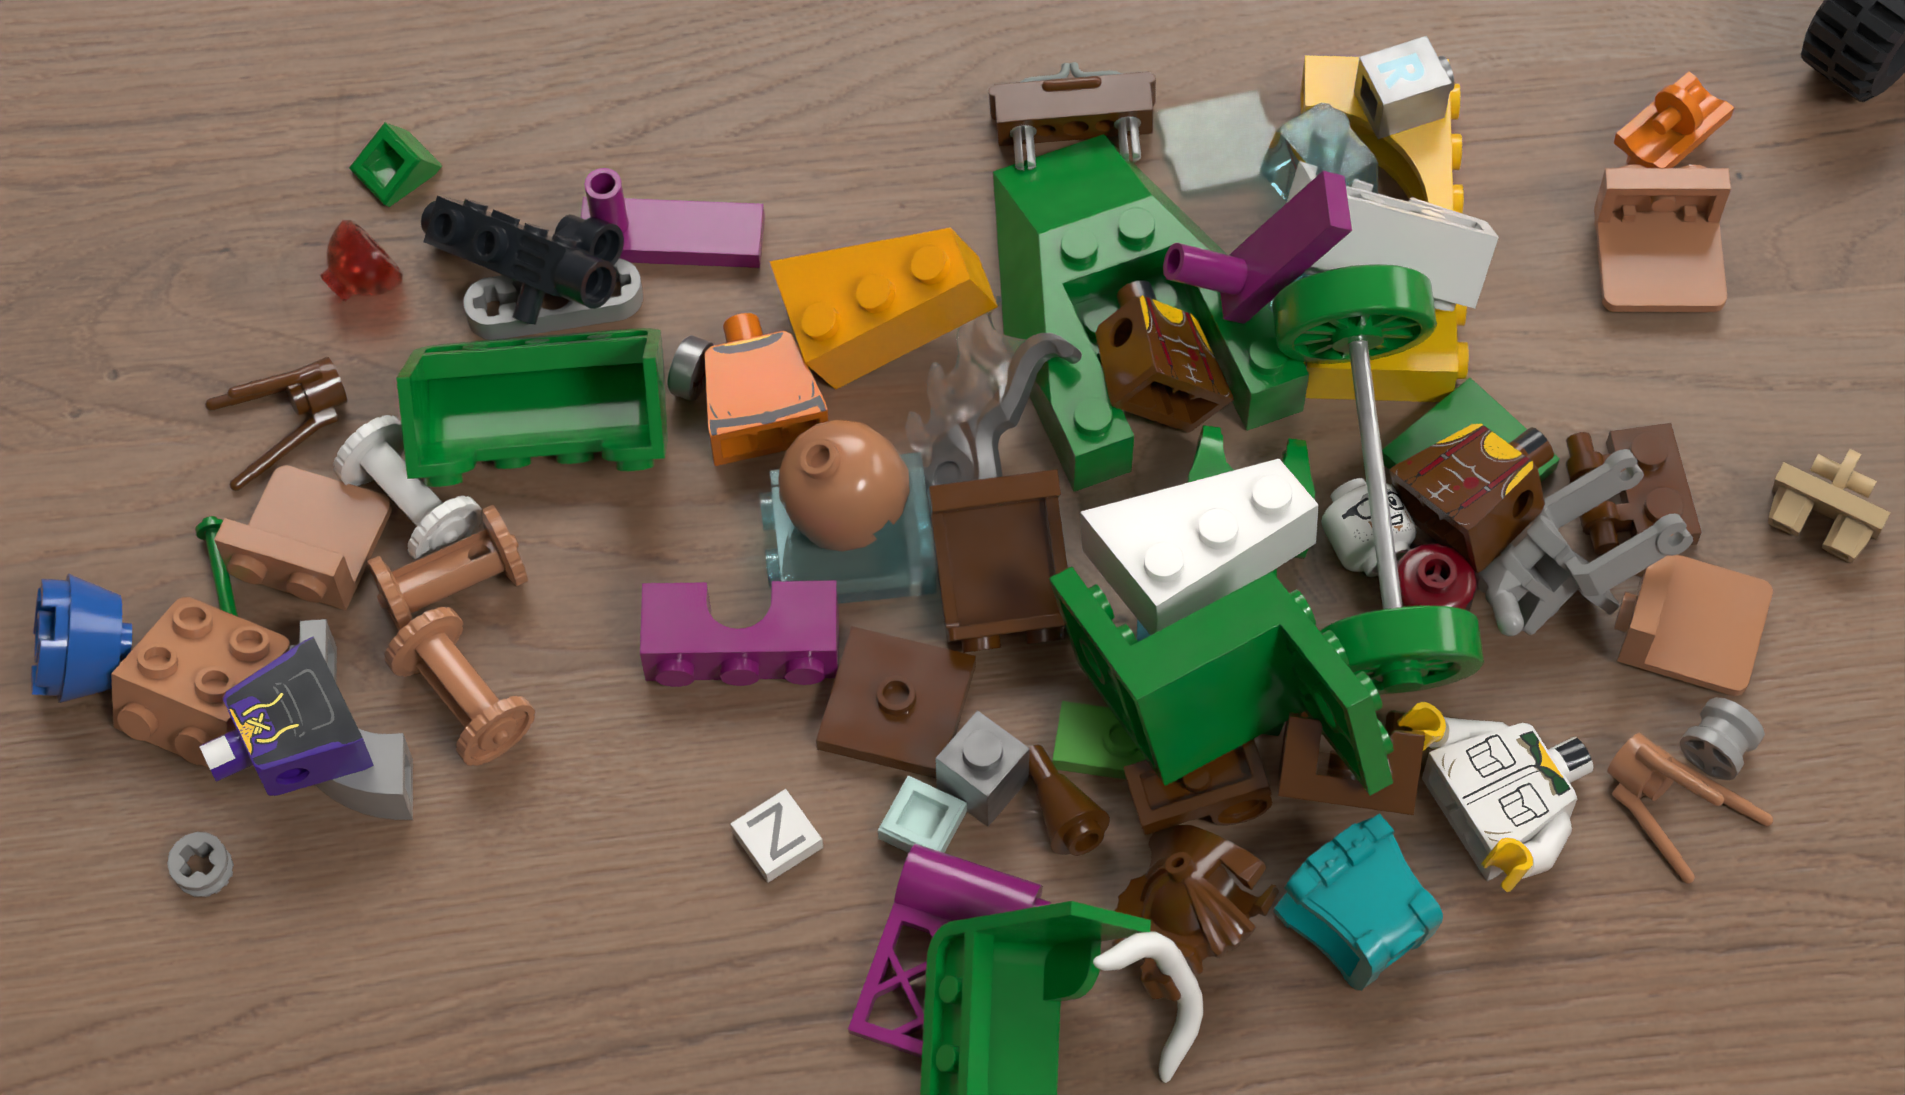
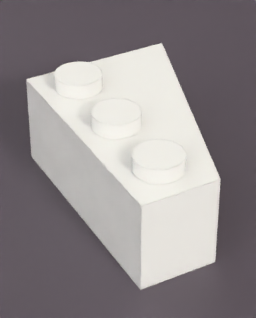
(1199, 539)

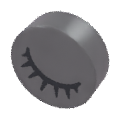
(687, 368)

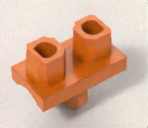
(1673, 124)

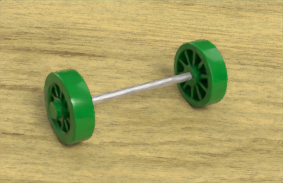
(1359, 318)

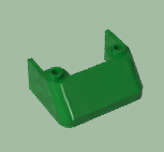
(1000, 992)

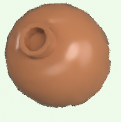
(842, 484)

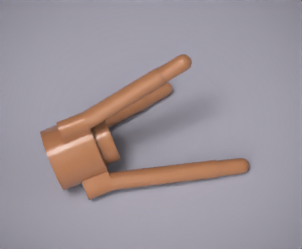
(1650, 771)

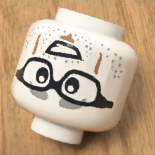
(1350, 526)

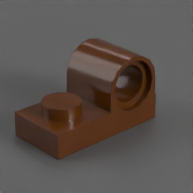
(1227, 789)

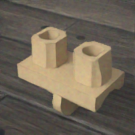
(1854, 518)

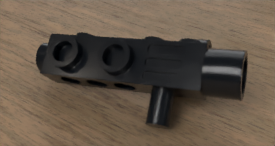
(569, 264)

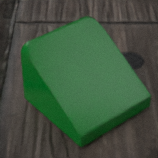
(394, 164)

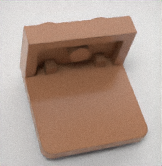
(1661, 238)
(306, 537)
(1694, 623)
(181, 669)

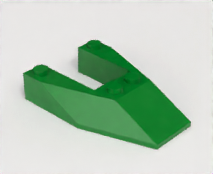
(1065, 250)

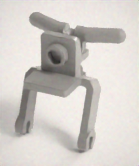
(1543, 571)

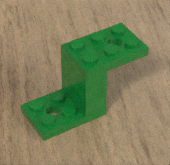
(1225, 678)

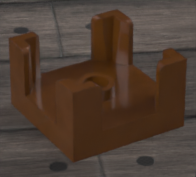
(1326, 778)

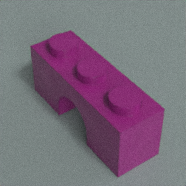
(790, 643)

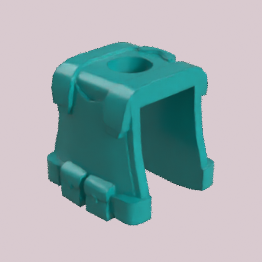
(1360, 902)

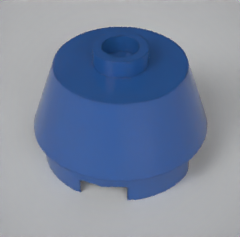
(77, 638)

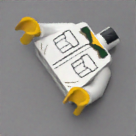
(1501, 789)

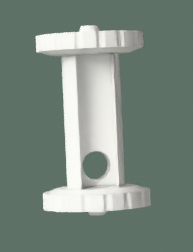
(376, 455)

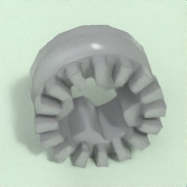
(198, 883)

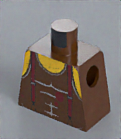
(1159, 361)
(1475, 489)

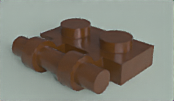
(1659, 493)

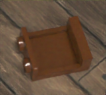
(995, 557)

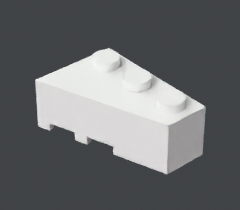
(1412, 234)

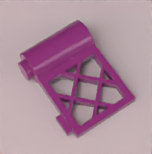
(929, 894)

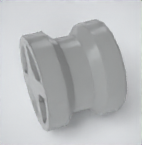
(1722, 738)

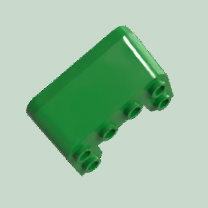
(533, 401)

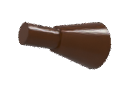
(1070, 816)

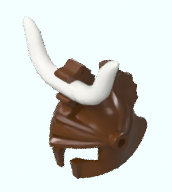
(1193, 916)

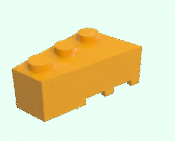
(880, 300)

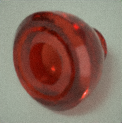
(358, 264)

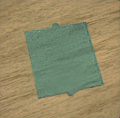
(1216, 142)

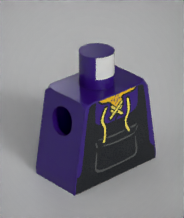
(289, 726)

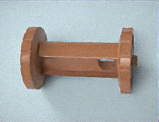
(449, 570)
(429, 648)

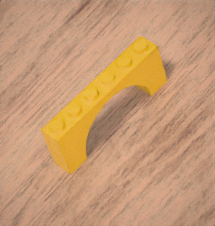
(1422, 166)

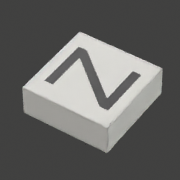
(776, 835)

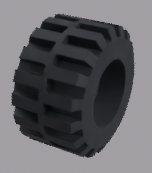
(1858, 45)

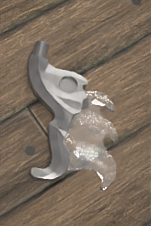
(979, 399)

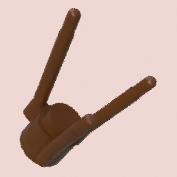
(310, 389)

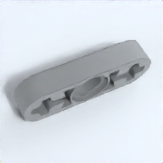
(570, 316)

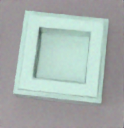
(922, 817)

